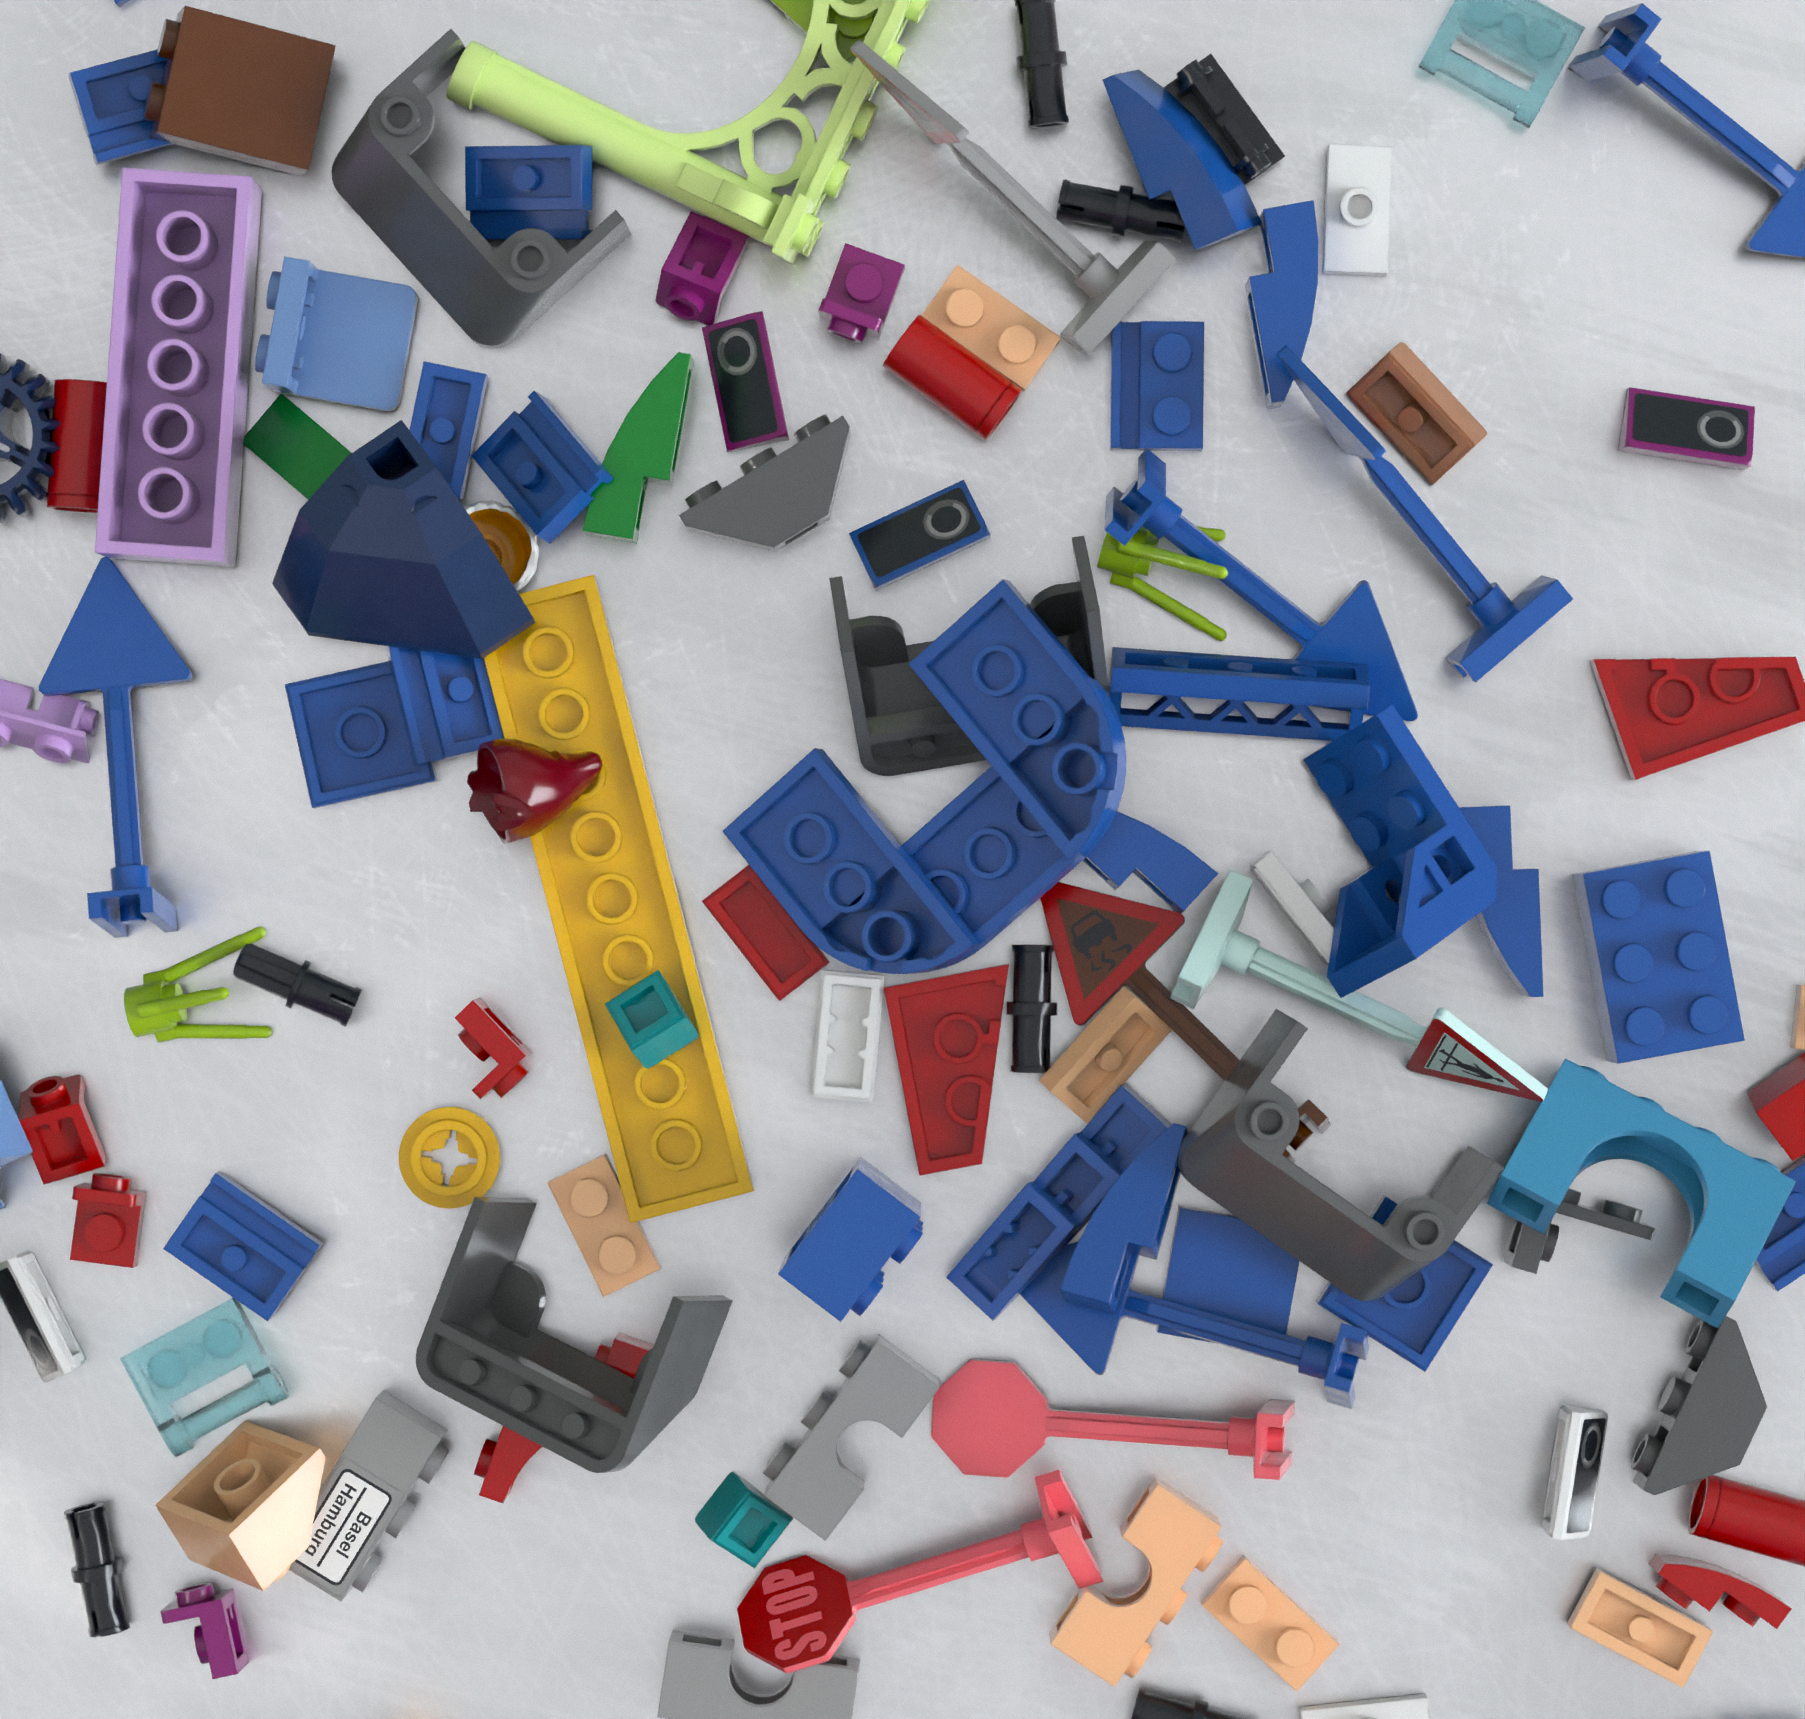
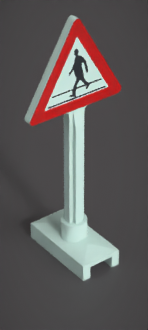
(1441, 1050)

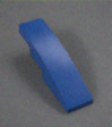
(1056, 1203)

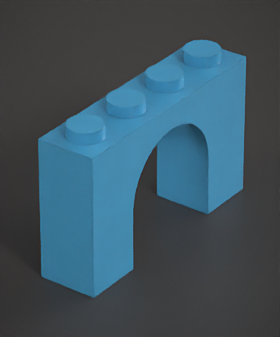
(1727, 1193)

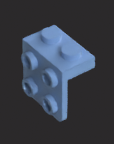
(336, 336)

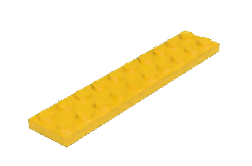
(618, 908)

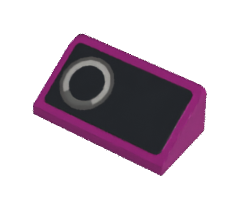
(745, 382)
(1688, 429)

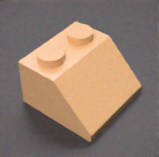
(248, 1505)

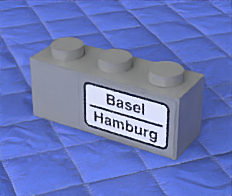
(369, 1495)

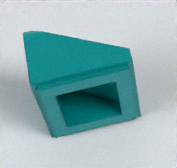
(652, 1020)
(742, 1520)

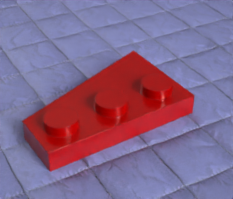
(1697, 706)
(946, 1061)

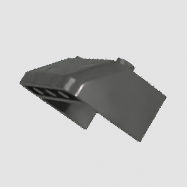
(482, 288)
(896, 715)
(1240, 1165)
(494, 1360)

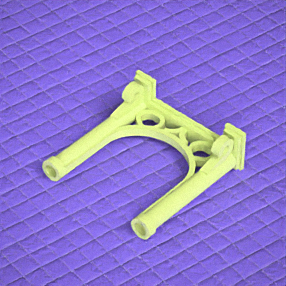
(665, 158)

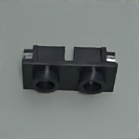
(1226, 116)

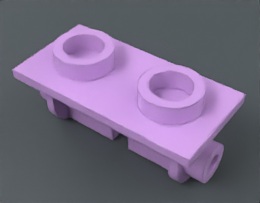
(53, 731)

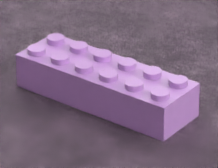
(178, 367)

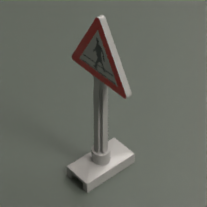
(1111, 289)

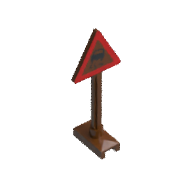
(1106, 946)

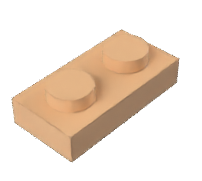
(991, 327)
(1105, 1054)
(601, 1226)
(1270, 1623)
(1639, 1627)

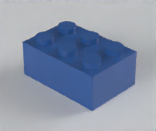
(1658, 957)
(851, 1240)

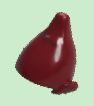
(527, 786)

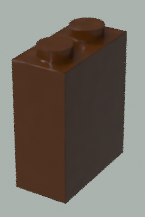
(239, 90)

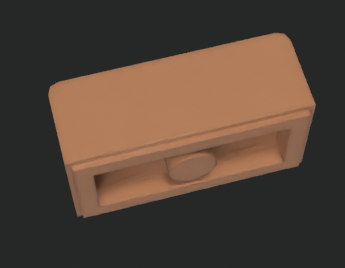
(1417, 412)

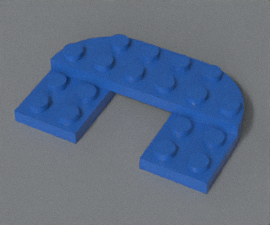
(993, 847)

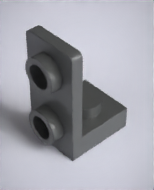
(1530, 1246)

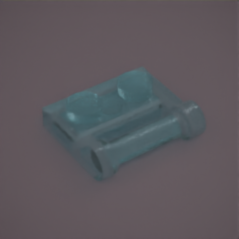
(1514, 31)
(194, 1357)

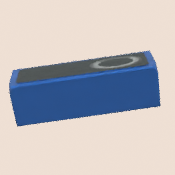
(920, 535)

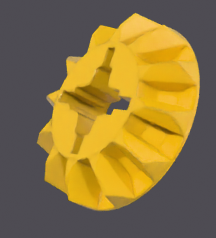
(426, 1175)

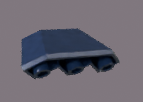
(396, 559)

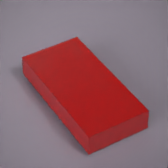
(765, 933)

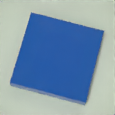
(353, 736)
(1228, 1271)
(1421, 1310)

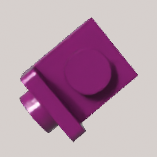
(700, 269)
(860, 294)
(220, 1635)

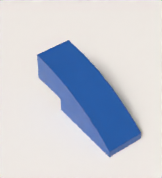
(1181, 160)
(1284, 297)
(1154, 858)
(1514, 919)
(1125, 1223)

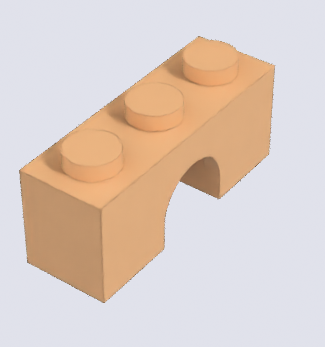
(1111, 1631)

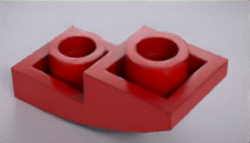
(1704, 1582)

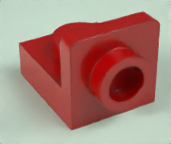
(489, 1036)
(60, 1128)
(108, 1221)

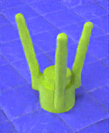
(1138, 558)
(160, 1006)

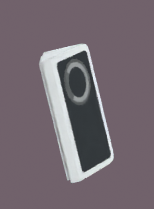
(38, 1317)
(1574, 1472)

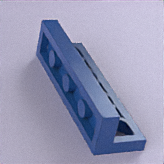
(1237, 681)

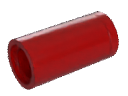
(952, 377)
(80, 439)
(1749, 1518)

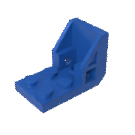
(1416, 850)

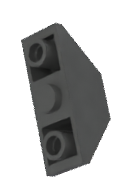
(778, 494)
(1706, 1413)

